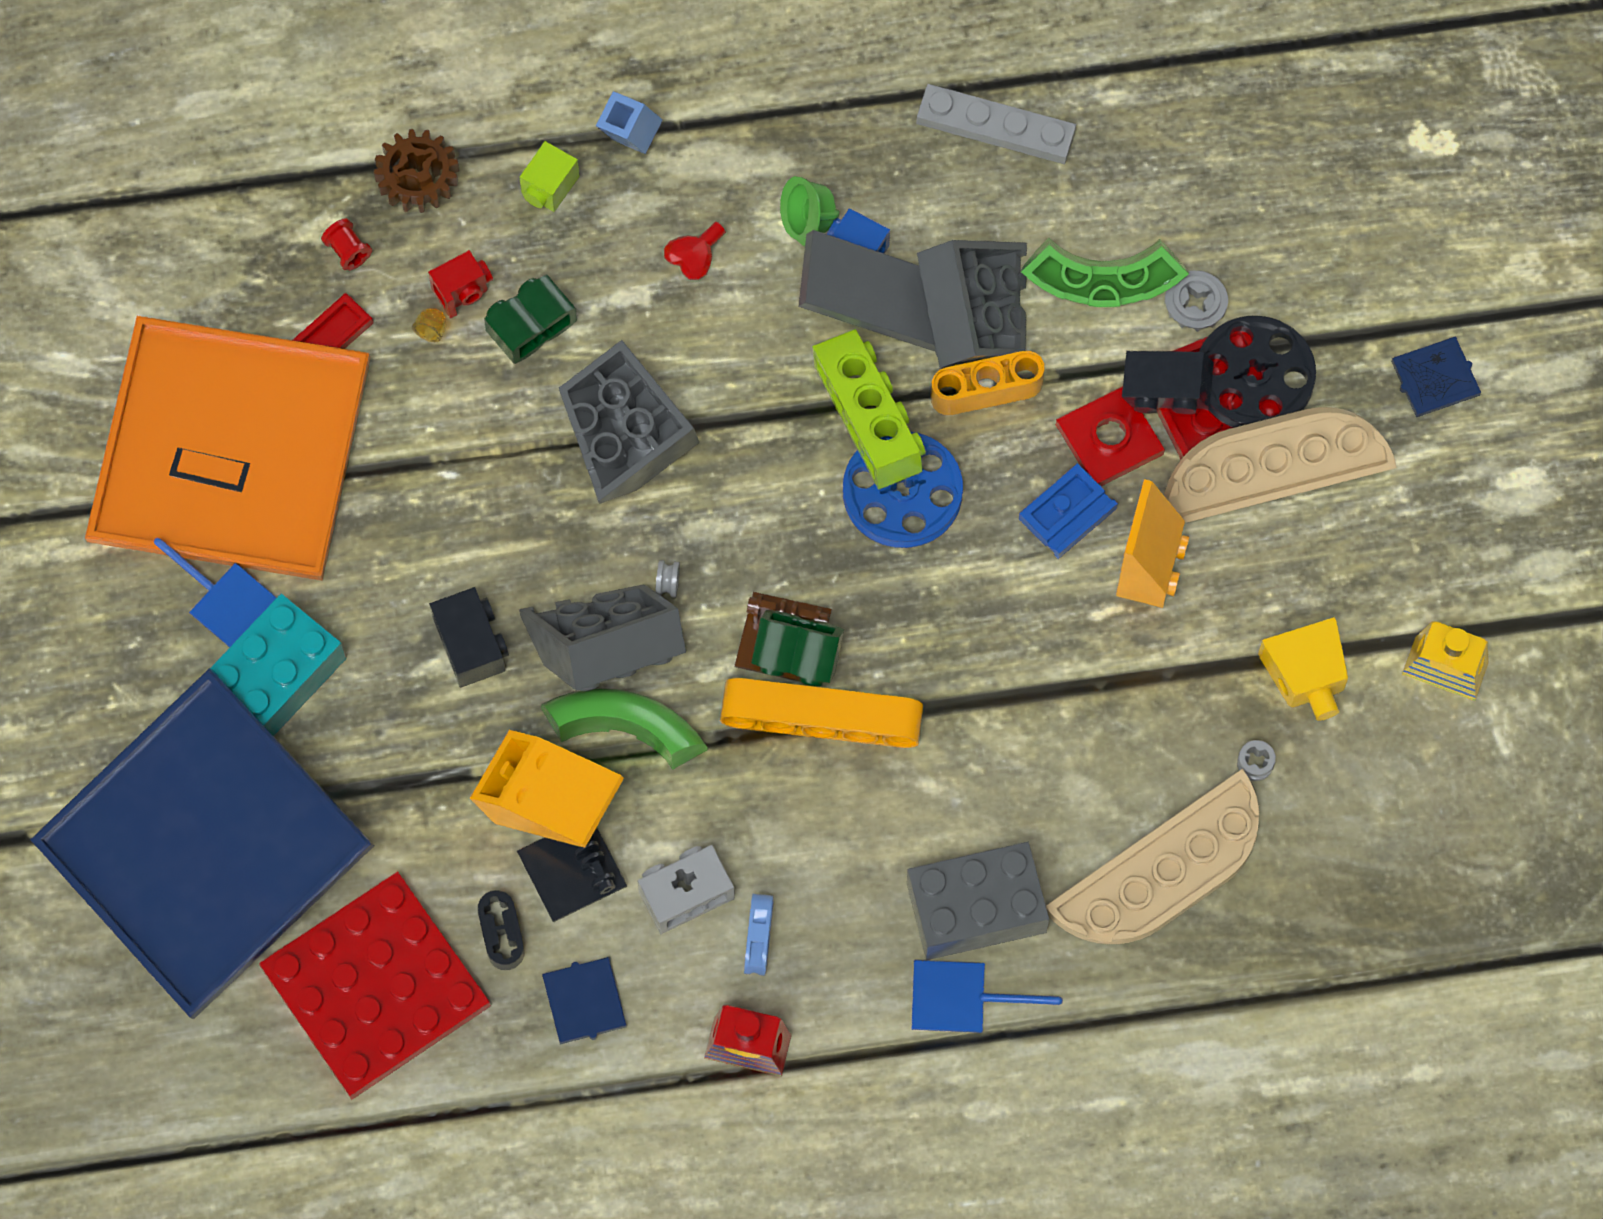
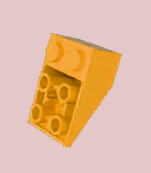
(545, 790)

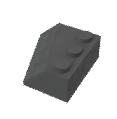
(974, 299)
(624, 423)
(606, 637)

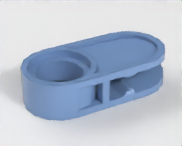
(758, 934)

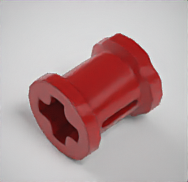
(346, 244)

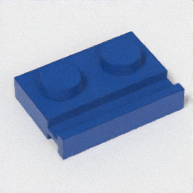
(1067, 511)

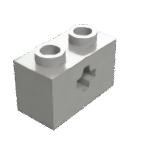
(671, 904)

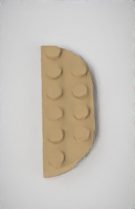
(1276, 461)
(1164, 869)

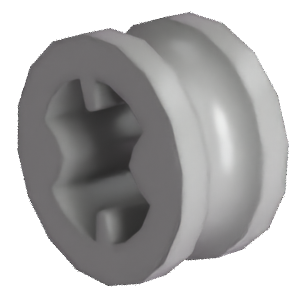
(667, 578)
(1259, 749)

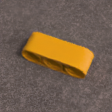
(1000, 369)

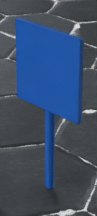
(230, 603)
(952, 996)

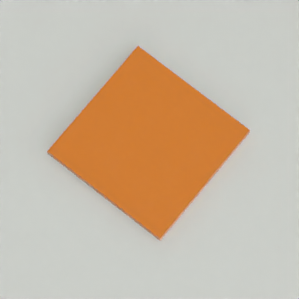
(236, 398)

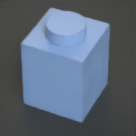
(629, 122)

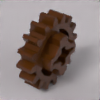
(411, 186)

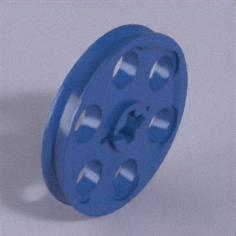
(900, 507)

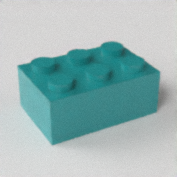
(279, 663)

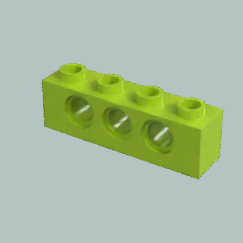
(885, 459)

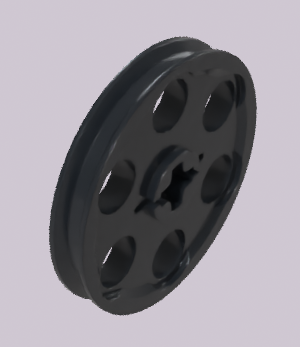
(1258, 355)

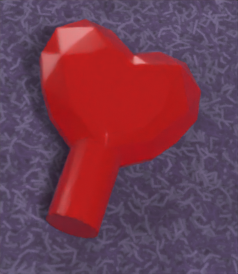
(694, 252)

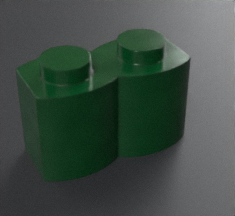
(529, 318)
(797, 647)

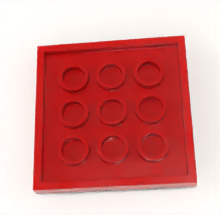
(374, 985)

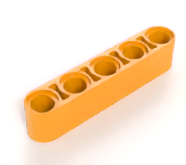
(821, 712)

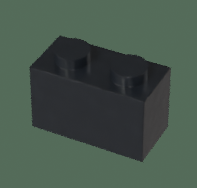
(1167, 381)
(468, 637)

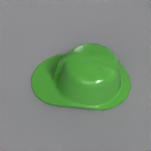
(806, 208)

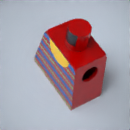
(748, 1040)

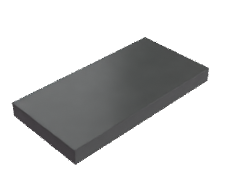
(865, 289)

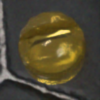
(430, 325)

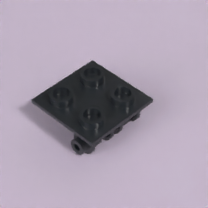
(571, 875)

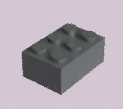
(977, 900)

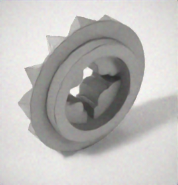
(1200, 285)

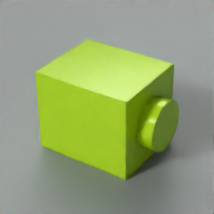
(549, 177)

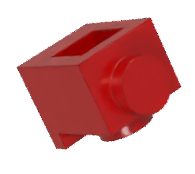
(459, 282)

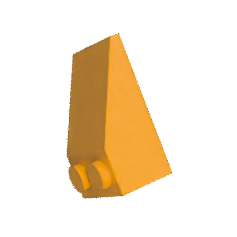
(1152, 549)

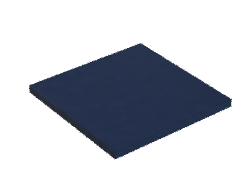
(202, 843)

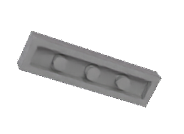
(996, 124)

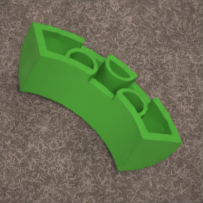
(1104, 282)
(626, 712)

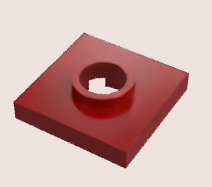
(1106, 461)

